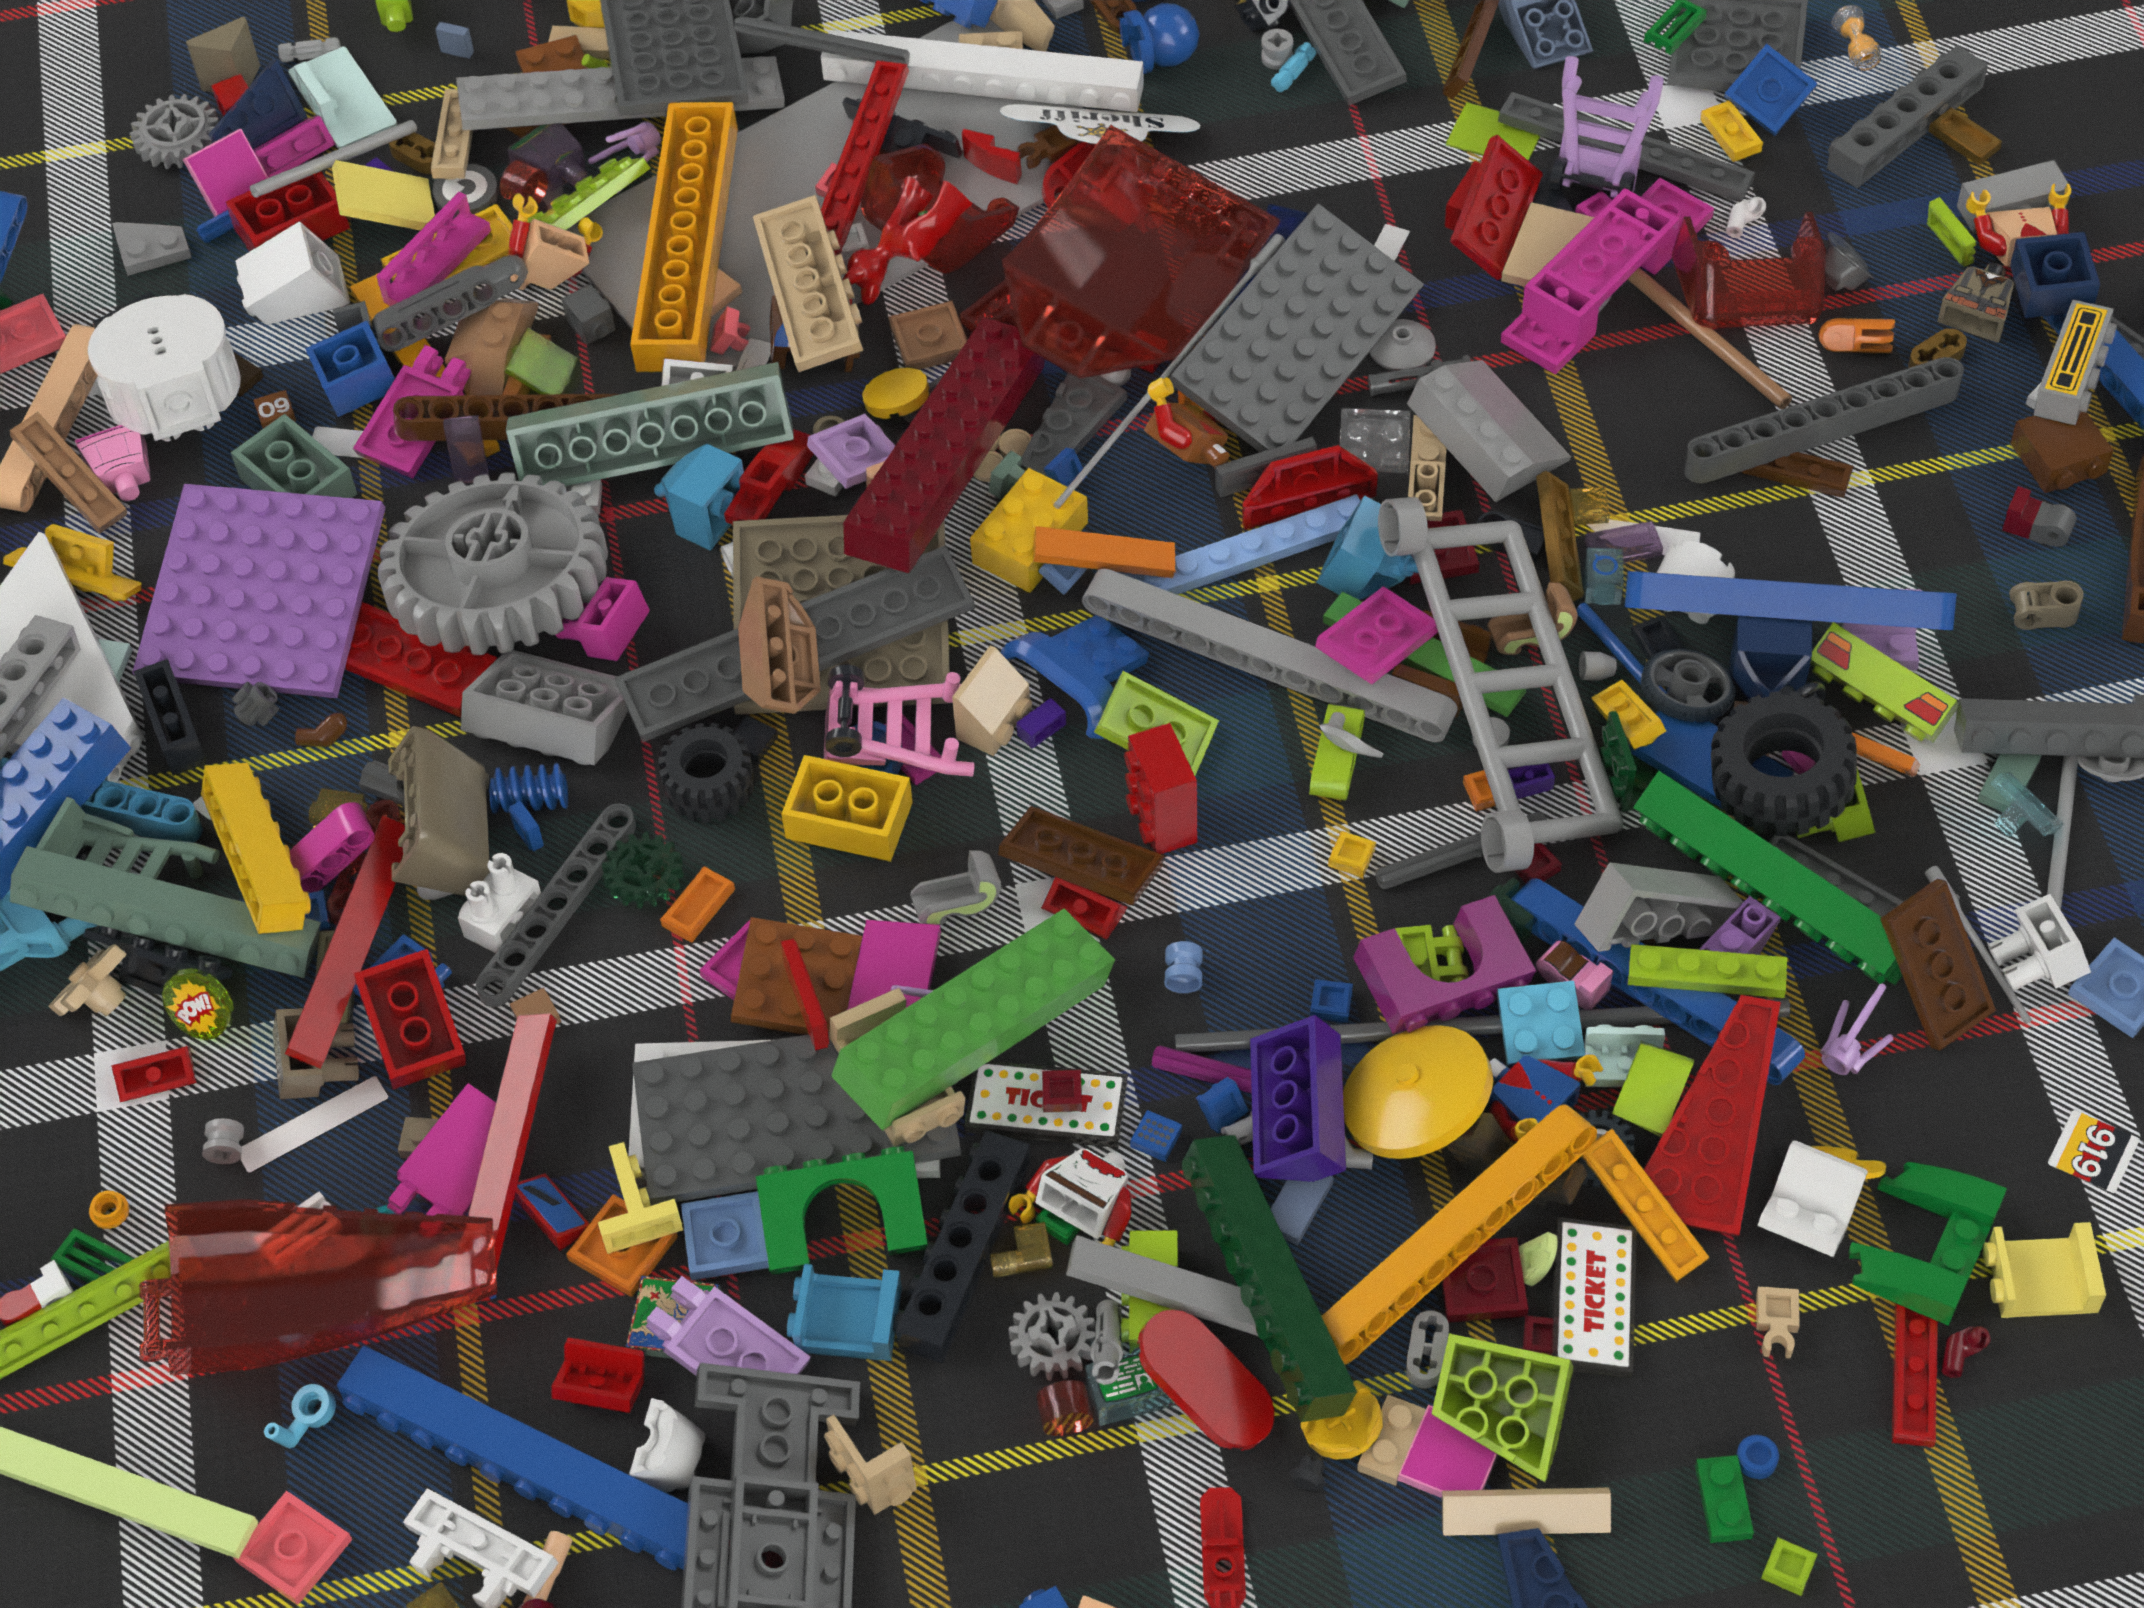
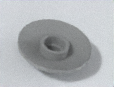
(1404, 346)
(2113, 768)

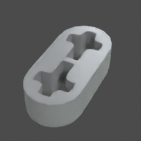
(1418, 1348)

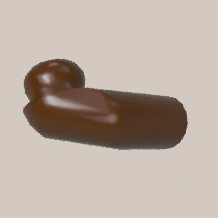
(324, 734)

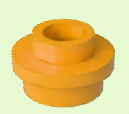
(107, 1200)

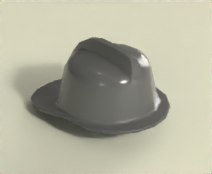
(1844, 265)

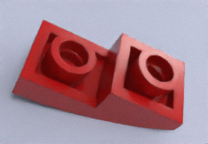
(996, 161)

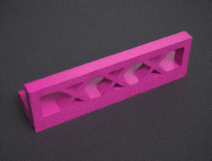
(294, 146)
(436, 257)

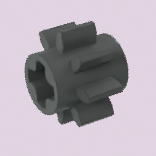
(255, 703)

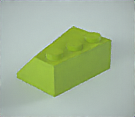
(1504, 1399)

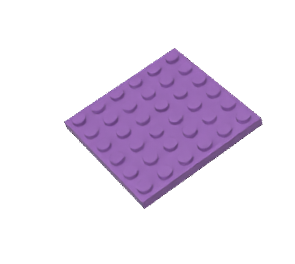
(261, 589)

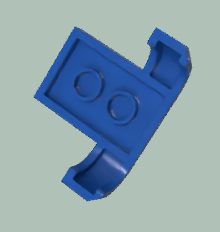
(1081, 661)

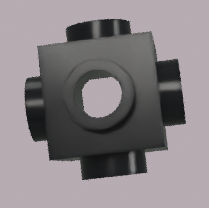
(1262, 13)

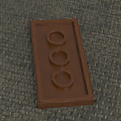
(1081, 855)
(1938, 964)

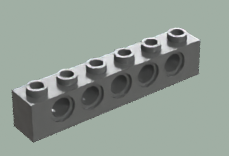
(1906, 116)

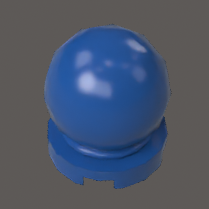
(1161, 36)

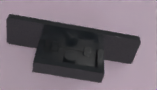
(907, 133)
(152, 964)

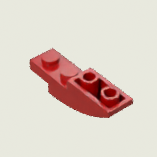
(767, 476)

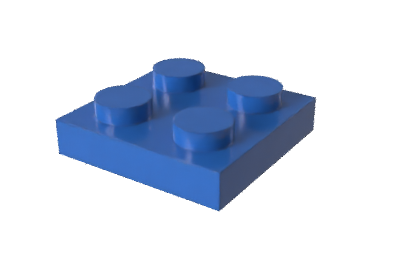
(1770, 89)

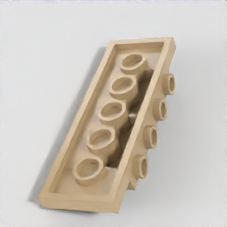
(809, 283)

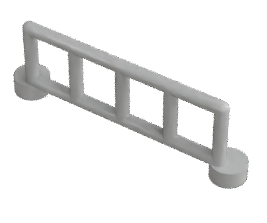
(1506, 834)

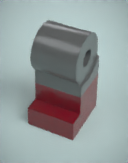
(2038, 519)

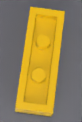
(1637, 719)

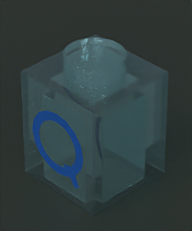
(1603, 576)

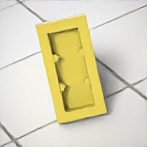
(642, 1220)

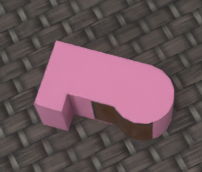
(1564, 964)

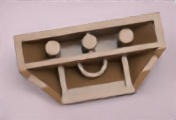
(487, 343)
(777, 648)

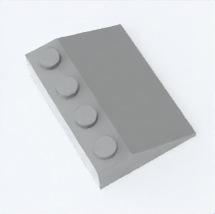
(1485, 427)
(545, 707)

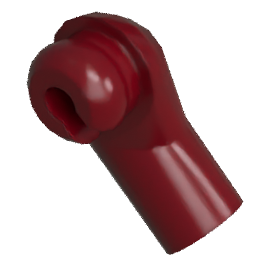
(1962, 1345)

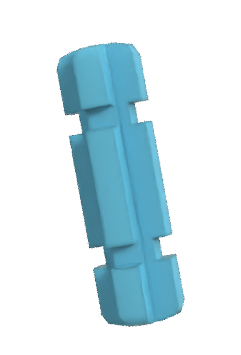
(1293, 67)

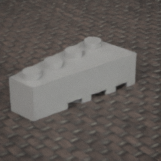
(1654, 904)

